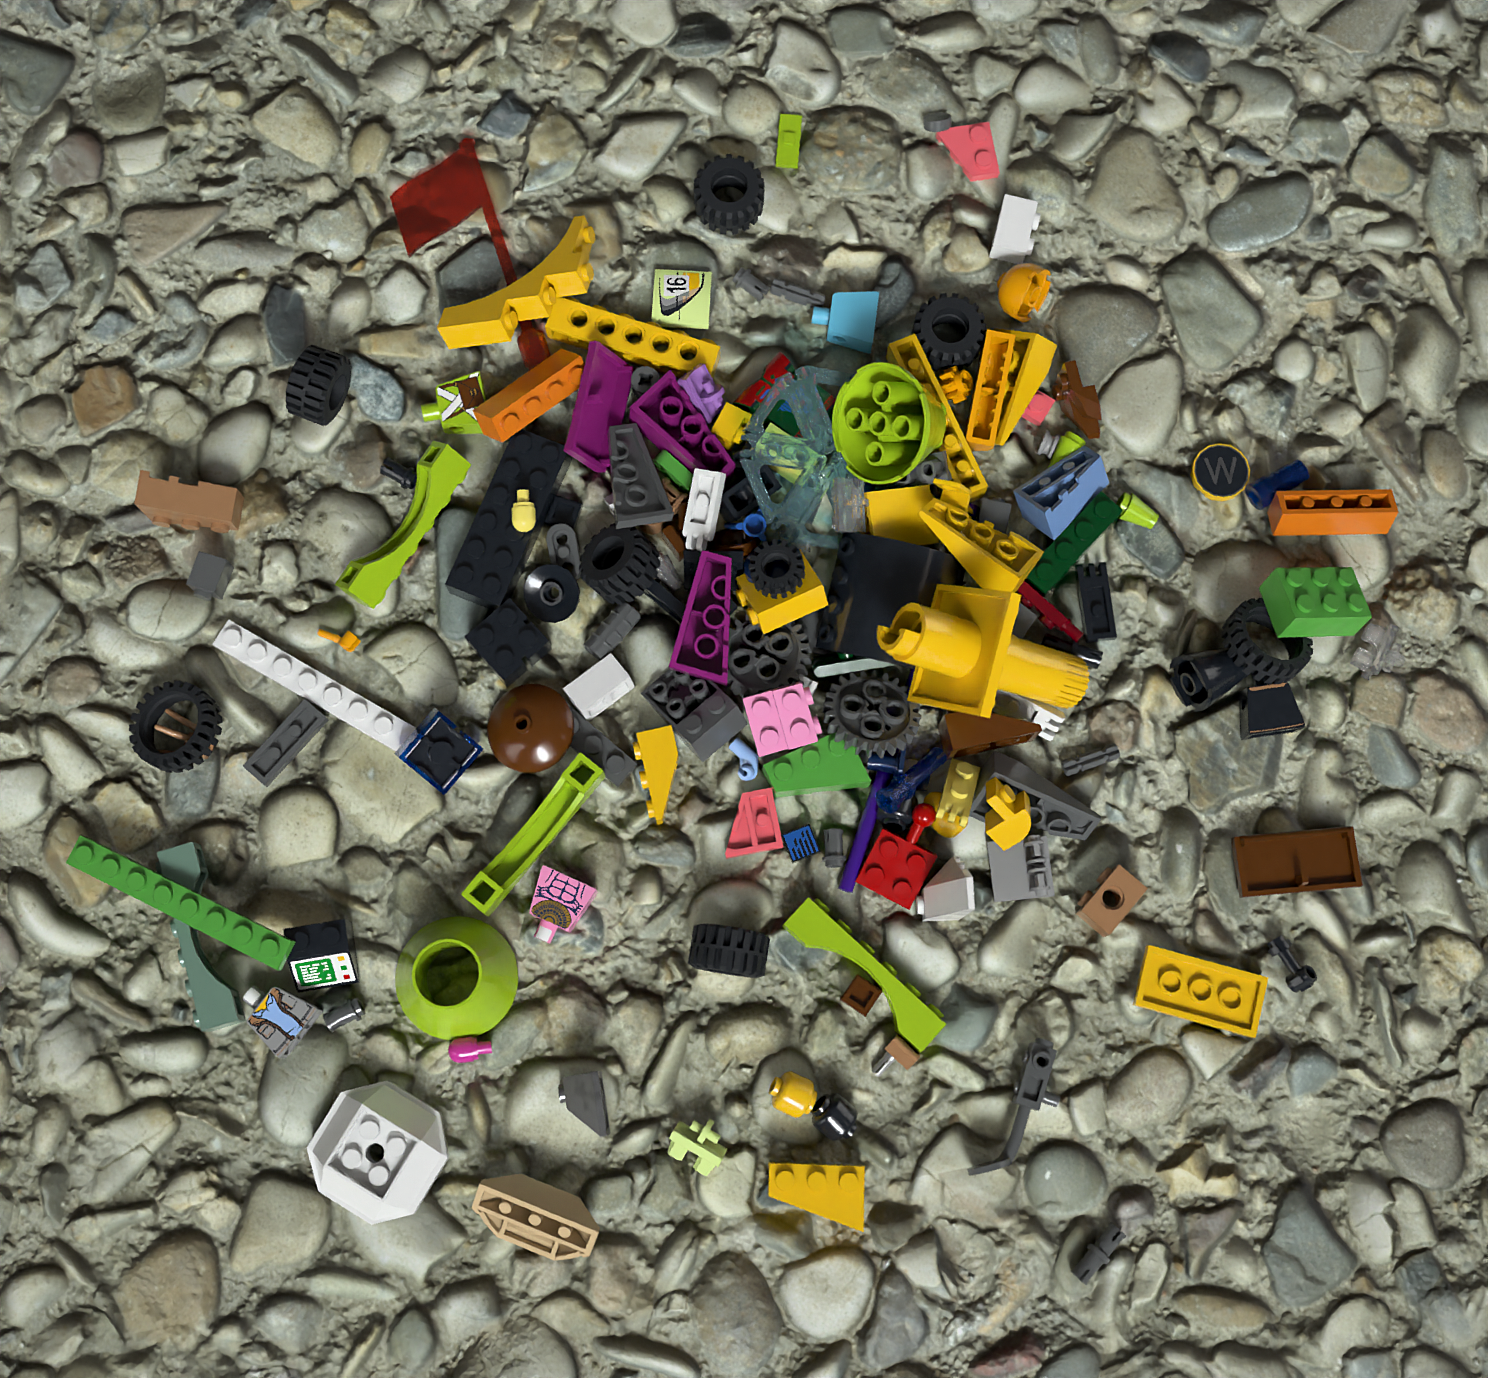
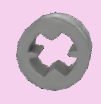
(1048, 444)

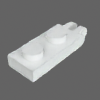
(703, 508)

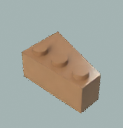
(189, 504)

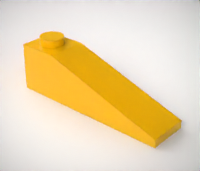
(1027, 370)
(988, 555)

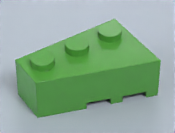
(816, 769)

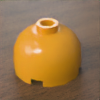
(1022, 289)

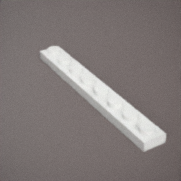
(313, 686)

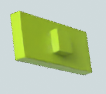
(788, 141)

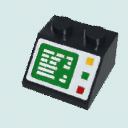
(323, 955)

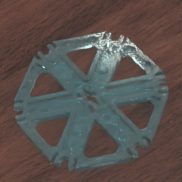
(797, 454)

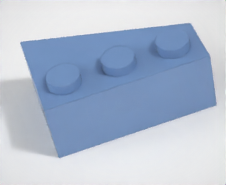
(1062, 491)

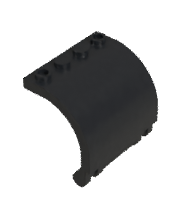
(872, 584)

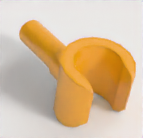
(347, 641)

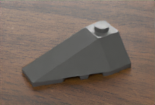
(1049, 805)

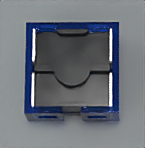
(438, 751)

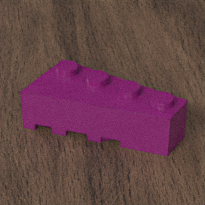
(675, 425)

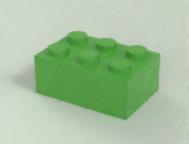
(1315, 602)

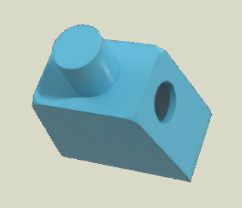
(850, 319)

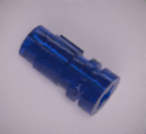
(1286, 478)

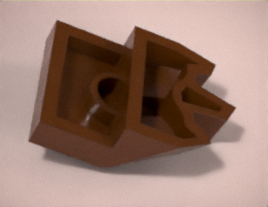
(1077, 402)

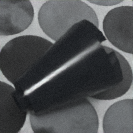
(1204, 677)

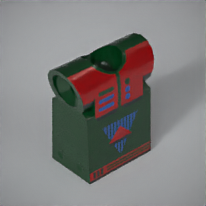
(781, 414)

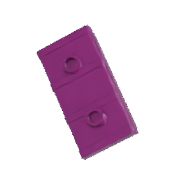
(598, 405)

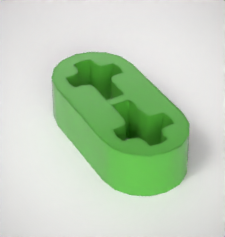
(673, 470)

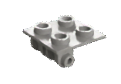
(1021, 870)

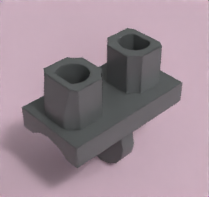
(931, 467)

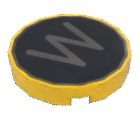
(1220, 472)

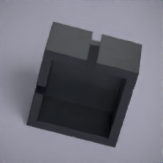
(505, 640)

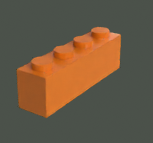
(530, 395)
(1332, 512)

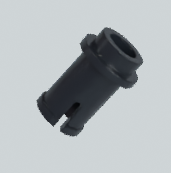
(405, 476)

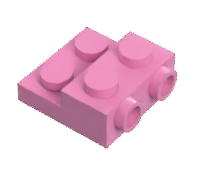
(781, 718)

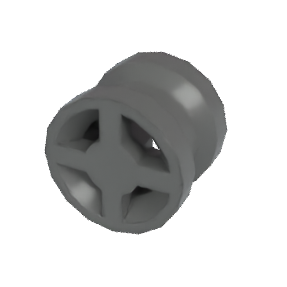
(638, 377)

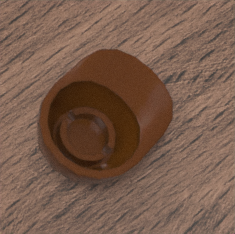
(733, 541)

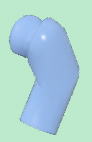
(748, 759)

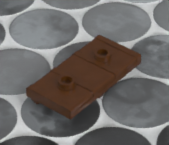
(1296, 861)

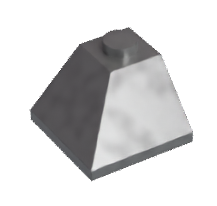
(586, 1100)

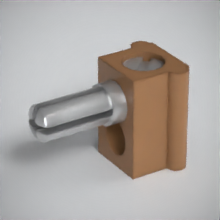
(897, 1050)

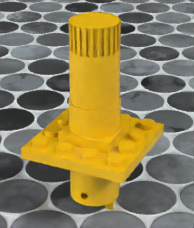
(969, 652)

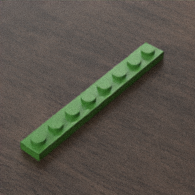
(180, 902)

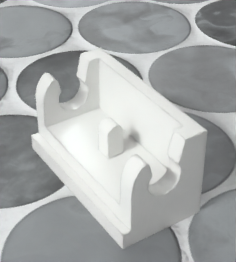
(599, 687)

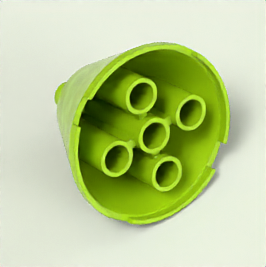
(886, 423)

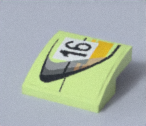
(681, 298)

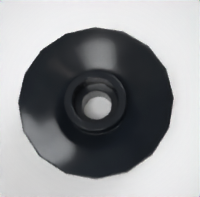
(539, 593)

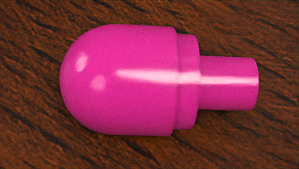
(467, 1049)

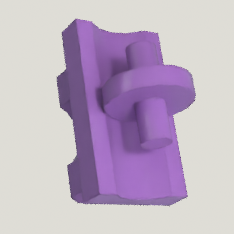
(703, 392)

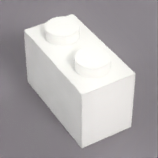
(1014, 229)

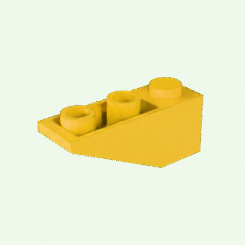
(660, 761)

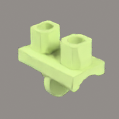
(701, 1142)

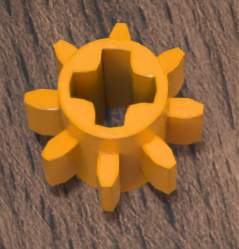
(956, 384)

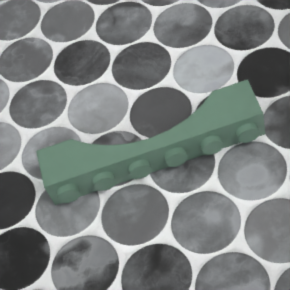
(215, 1000)

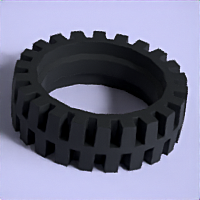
(1254, 658)
(154, 708)

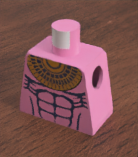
(559, 902)

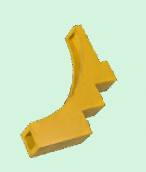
(529, 298)

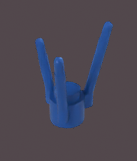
(753, 525)

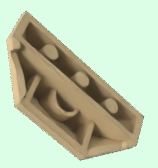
(536, 1216)

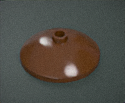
(547, 729)

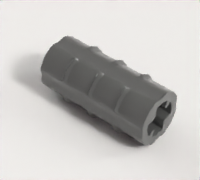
(612, 631)

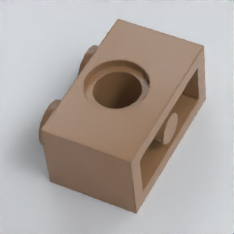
(1126, 892)

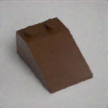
(971, 734)

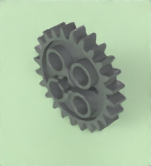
(751, 678)
(872, 708)

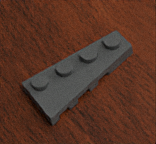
(635, 482)

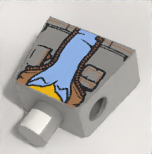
(280, 1018)

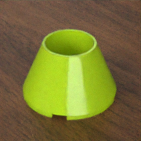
(491, 996)

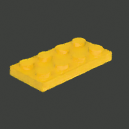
(1200, 991)

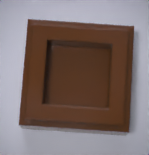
(674, 542)
(861, 995)

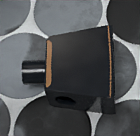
(1268, 710)

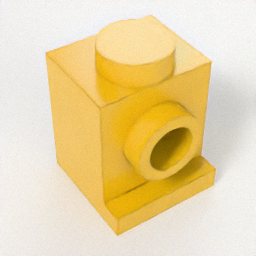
(730, 425)

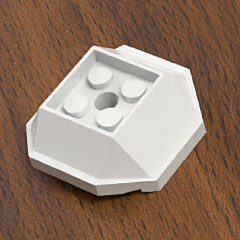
(411, 1143)

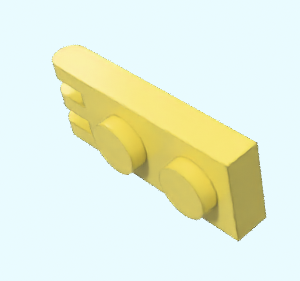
(958, 791)

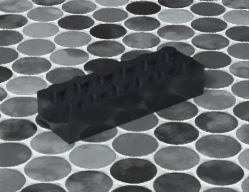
(493, 549)

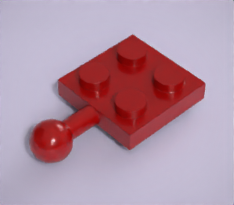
(898, 864)

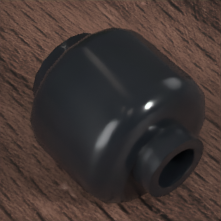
(901, 818)
(834, 1116)

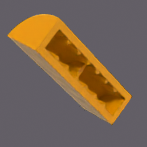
(989, 390)

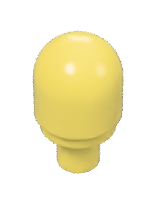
(523, 512)

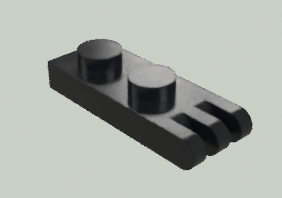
(1095, 603)

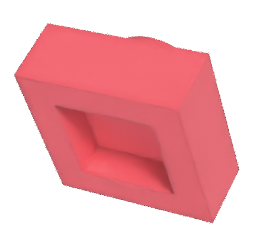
(1038, 408)

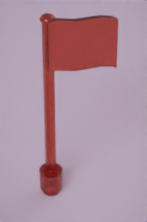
(444, 200)

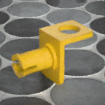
(955, 494)

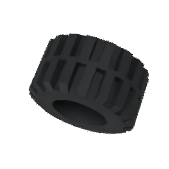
(729, 173)
(959, 314)
(318, 385)
(619, 563)
(729, 950)

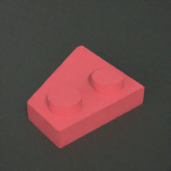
(972, 149)
(755, 825)

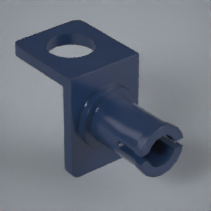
(895, 765)

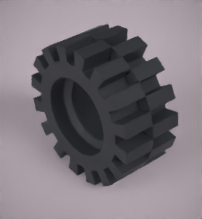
(772, 553)

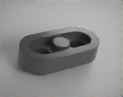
(567, 553)

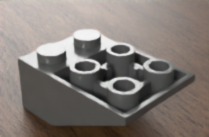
(696, 710)

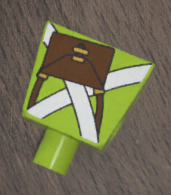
(455, 404)

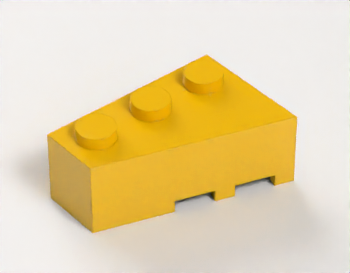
(822, 1189)

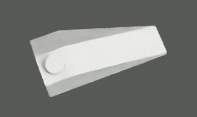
(947, 894)

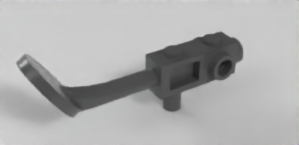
(1028, 1094)

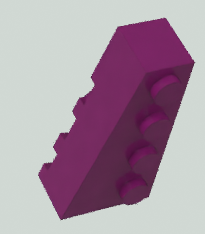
(704, 629)

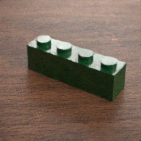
(1073, 543)

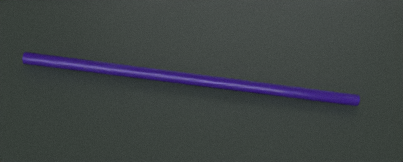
(869, 814)

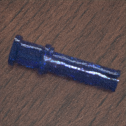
(904, 785)

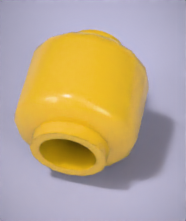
(793, 1094)

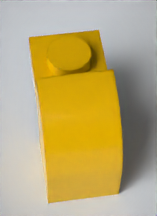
(1010, 816)

